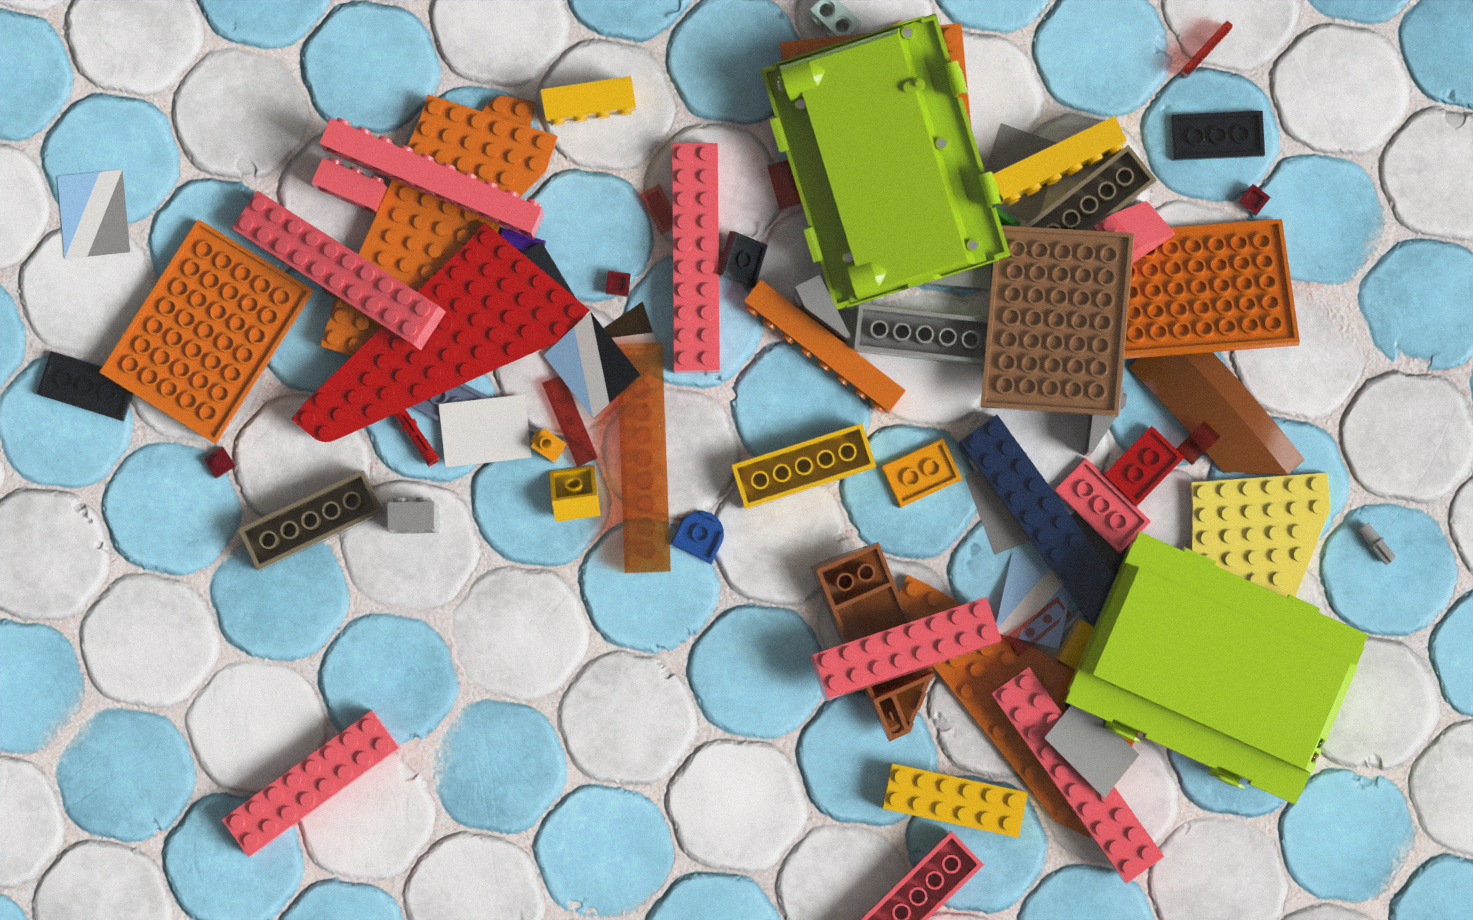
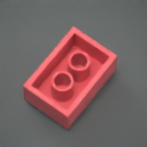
(349, 185)

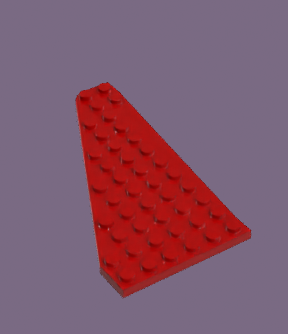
(495, 314)

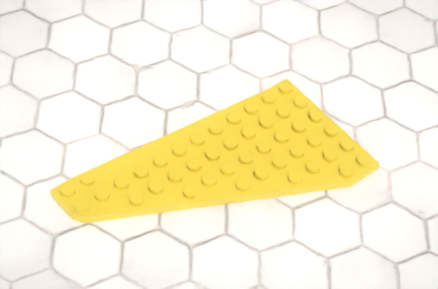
(1261, 526)

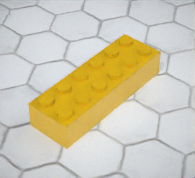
(1058, 160)
(803, 466)
(955, 800)

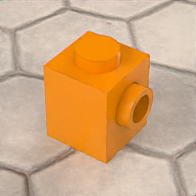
(547, 445)

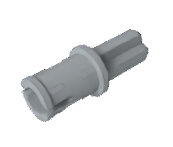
(1376, 543)

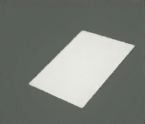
(485, 430)

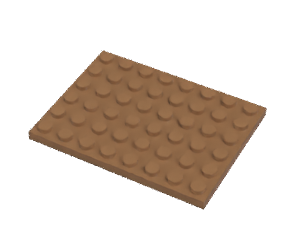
(1058, 321)

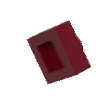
(1254, 199)
(618, 283)
(220, 462)

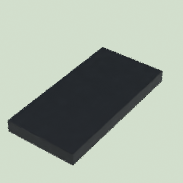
(1218, 135)
(83, 387)

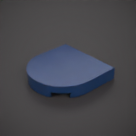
(700, 535)

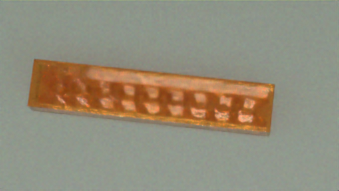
(644, 463)

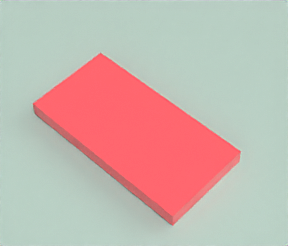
(1101, 505)

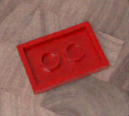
(1143, 466)

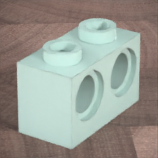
(839, 14)

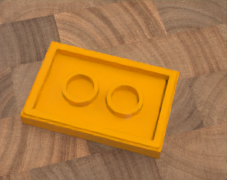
(921, 473)

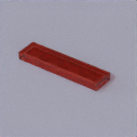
(570, 421)

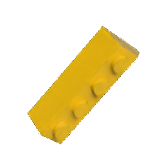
(588, 100)

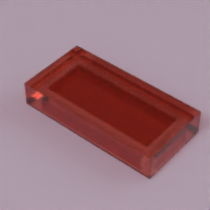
(784, 185)
(658, 208)
(1198, 442)

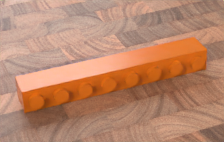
(823, 346)

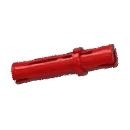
(409, 427)

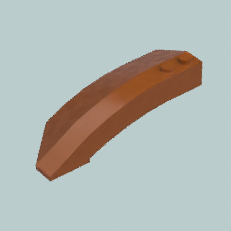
(1205, 390)
(863, 603)

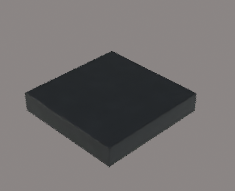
(742, 259)

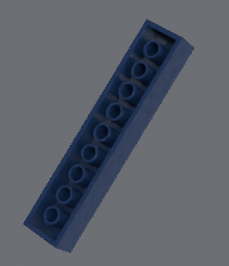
(1040, 516)

